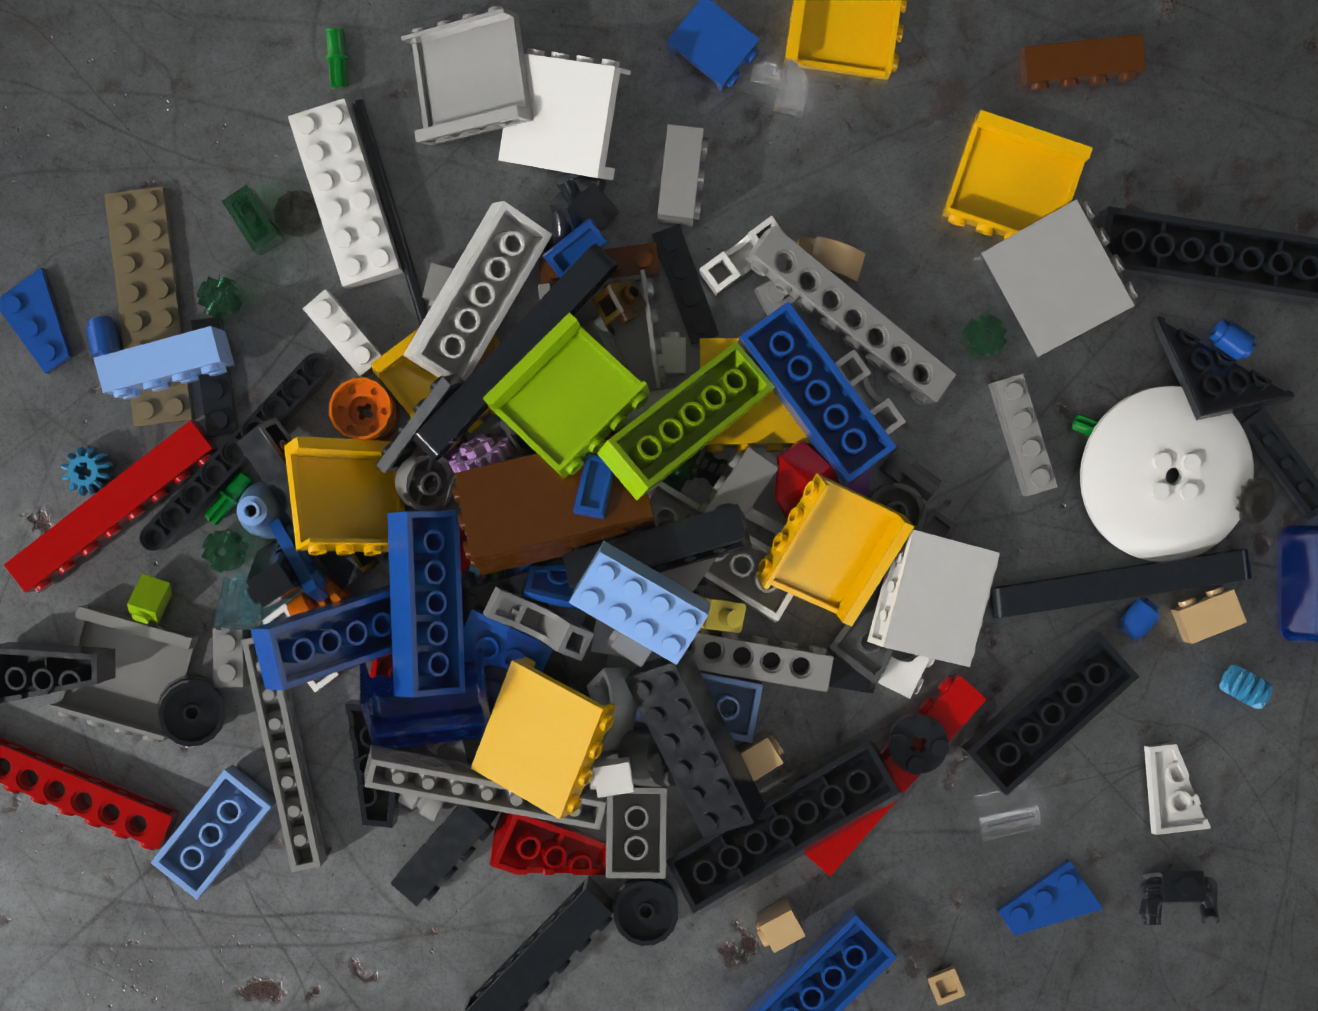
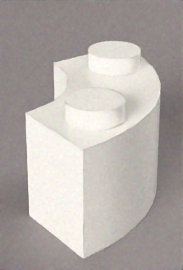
(611, 688)

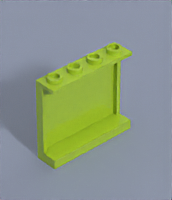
(567, 396)

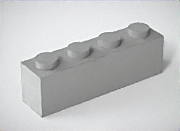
(1022, 435)

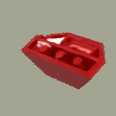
(795, 470)

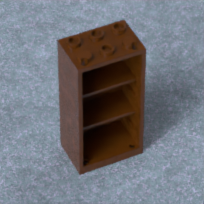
(525, 513)

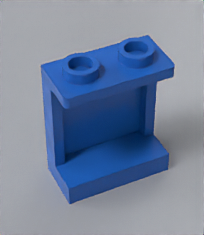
(714, 43)

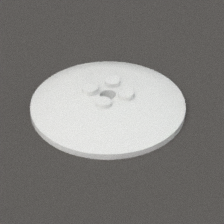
(1128, 466)

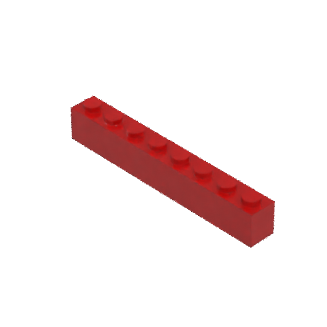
(111, 507)
(952, 709)

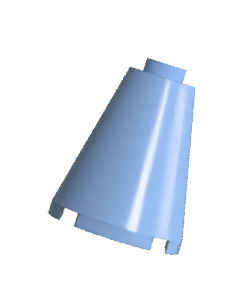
(258, 509)

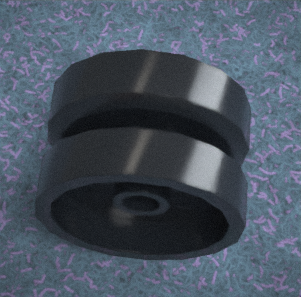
(199, 726)
(648, 926)

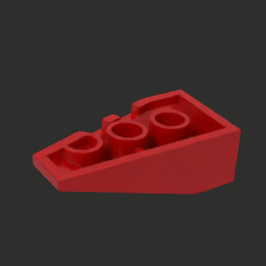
(545, 847)

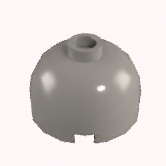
(424, 482)

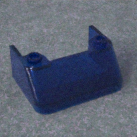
(1298, 583)
(426, 719)

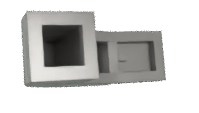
(540, 622)

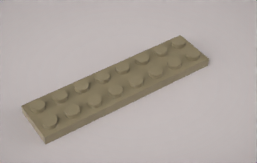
(147, 291)

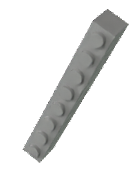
(741, 487)

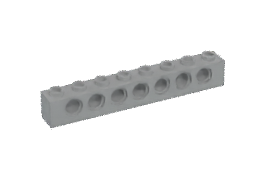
(933, 373)
(814, 677)
(287, 769)
(459, 784)

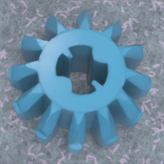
(93, 462)
(1246, 687)

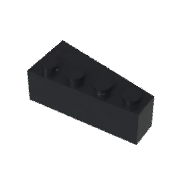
(272, 577)
(49, 668)
(376, 806)
(442, 851)

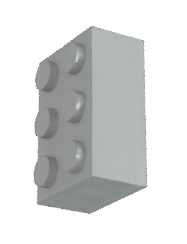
(682, 175)
(636, 834)

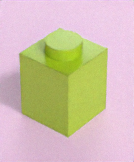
(149, 600)

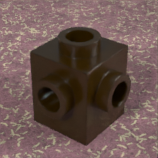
(619, 302)

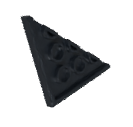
(1212, 378)

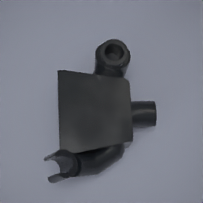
(577, 201)
(1177, 888)

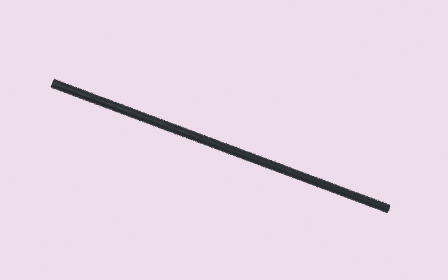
(392, 215)

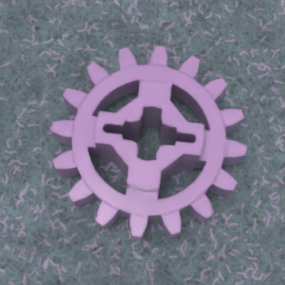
(481, 452)

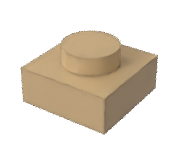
(945, 985)

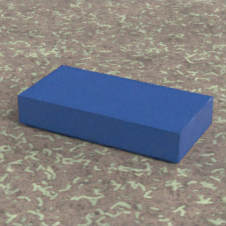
(573, 246)
(594, 488)

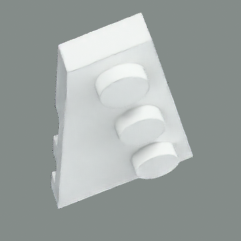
(1170, 793)

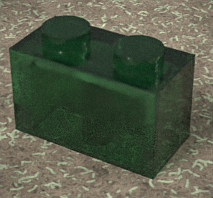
(253, 220)

